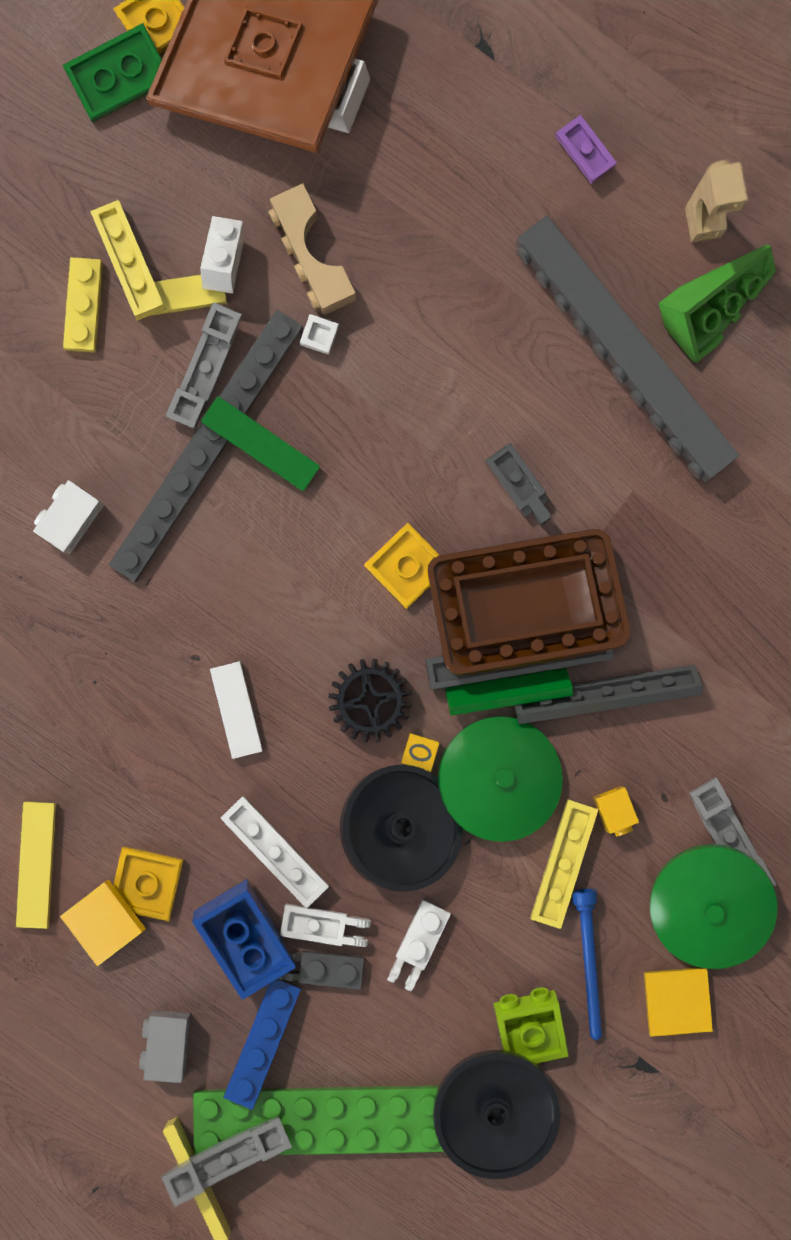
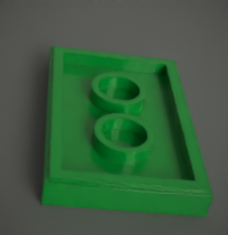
(114, 72)

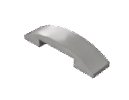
(205, 366)
(721, 820)
(225, 1159)

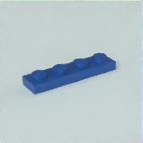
(262, 1043)

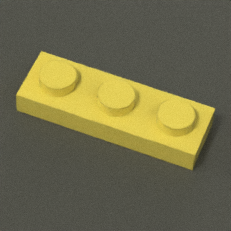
(83, 304)

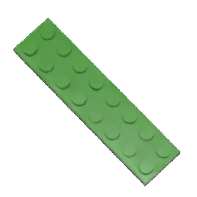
(326, 1118)

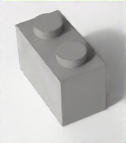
(166, 1046)

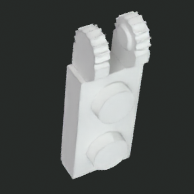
(321, 926)
(419, 941)

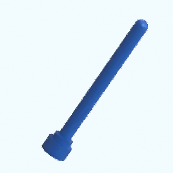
(585, 902)

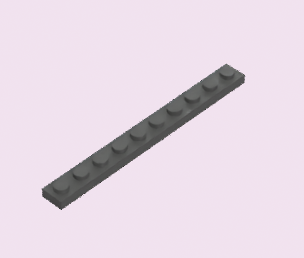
(204, 449)

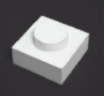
(319, 334)

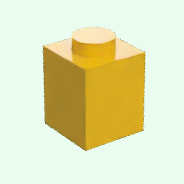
(616, 811)

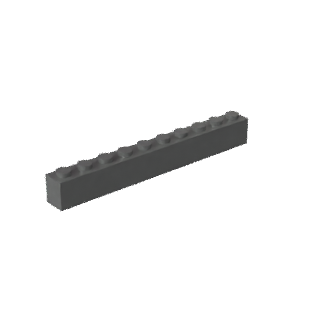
(625, 349)

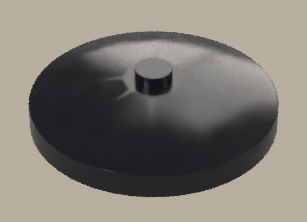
(399, 829)
(496, 1114)

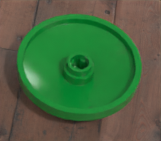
(500, 779)
(713, 906)

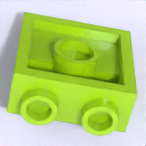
(532, 1025)

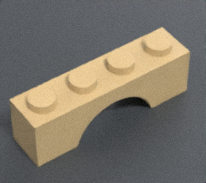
(718, 192)
(328, 283)

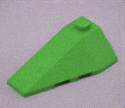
(707, 305)

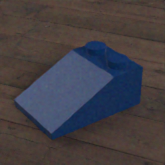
(243, 939)

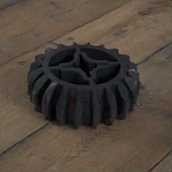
(365, 674)

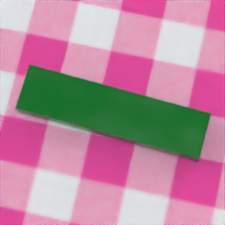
(260, 443)
(508, 691)

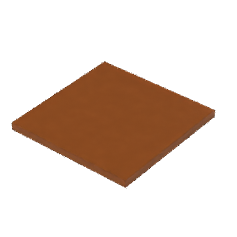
(262, 65)

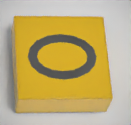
(420, 752)

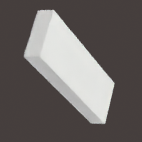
(236, 710)

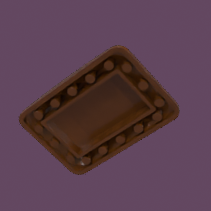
(528, 602)

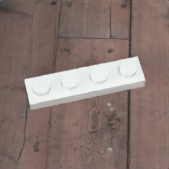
(275, 852)

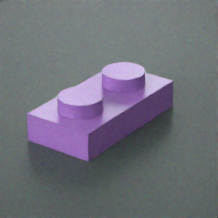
(586, 149)

